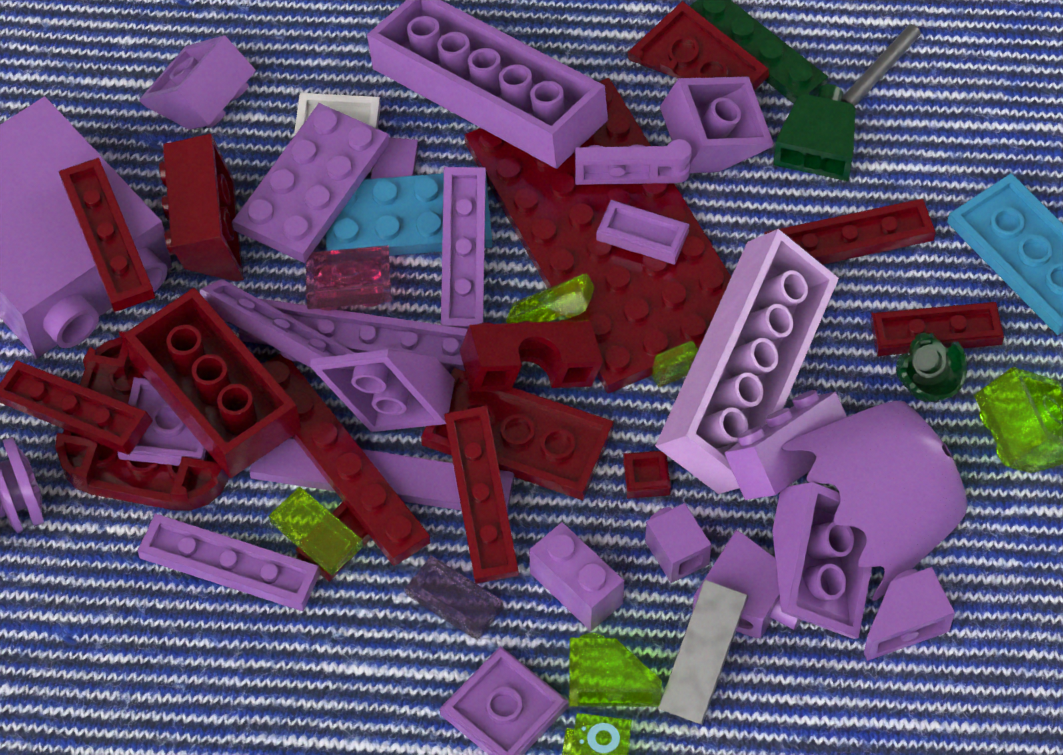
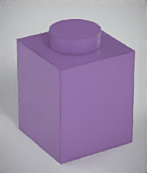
(677, 542)

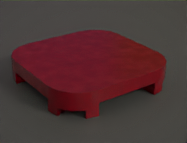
(101, 472)

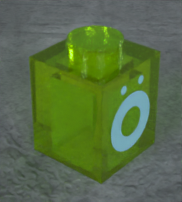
(598, 736)

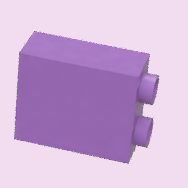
(46, 269)

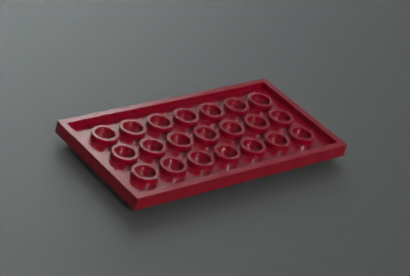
(636, 300)

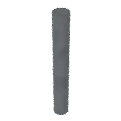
(881, 65)

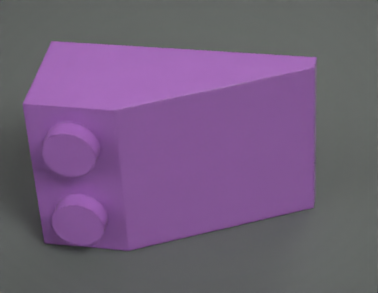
(389, 387)
(819, 560)

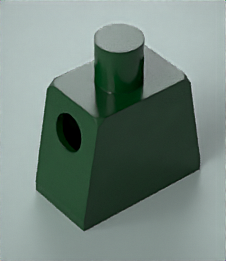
(818, 135)

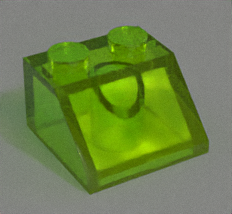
(1024, 419)

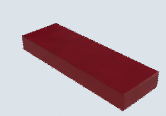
(968, 324)

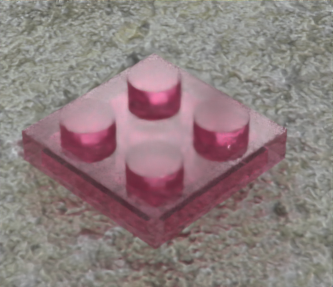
(348, 278)

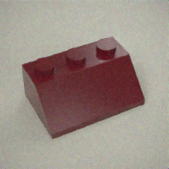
(201, 208)

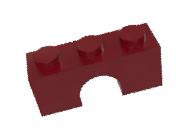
(561, 348)

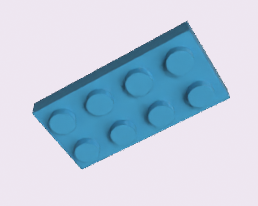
(396, 213)
(1019, 243)

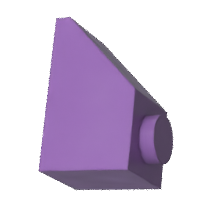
(909, 613)

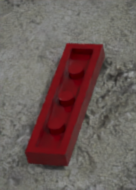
(864, 232)
(106, 235)
(74, 407)
(481, 495)

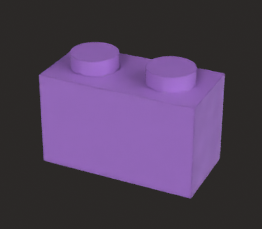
(576, 576)

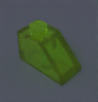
(609, 675)

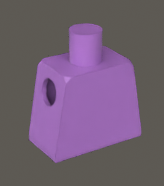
(751, 571)

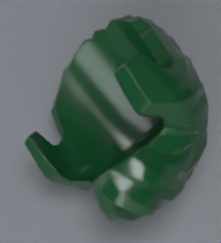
(931, 369)

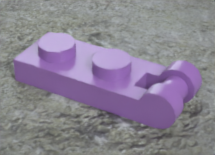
(633, 164)

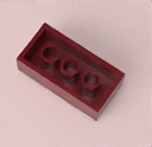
(212, 382)

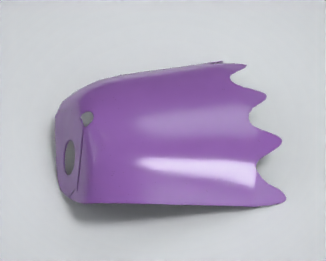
(891, 483)

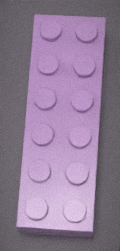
(747, 356)

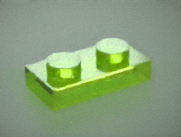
(563, 299)

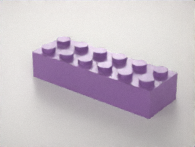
(489, 78)

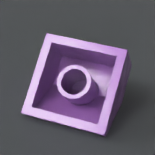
(200, 83)
(717, 120)

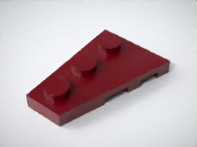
(694, 48)

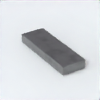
(703, 652)

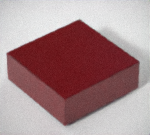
(646, 474)

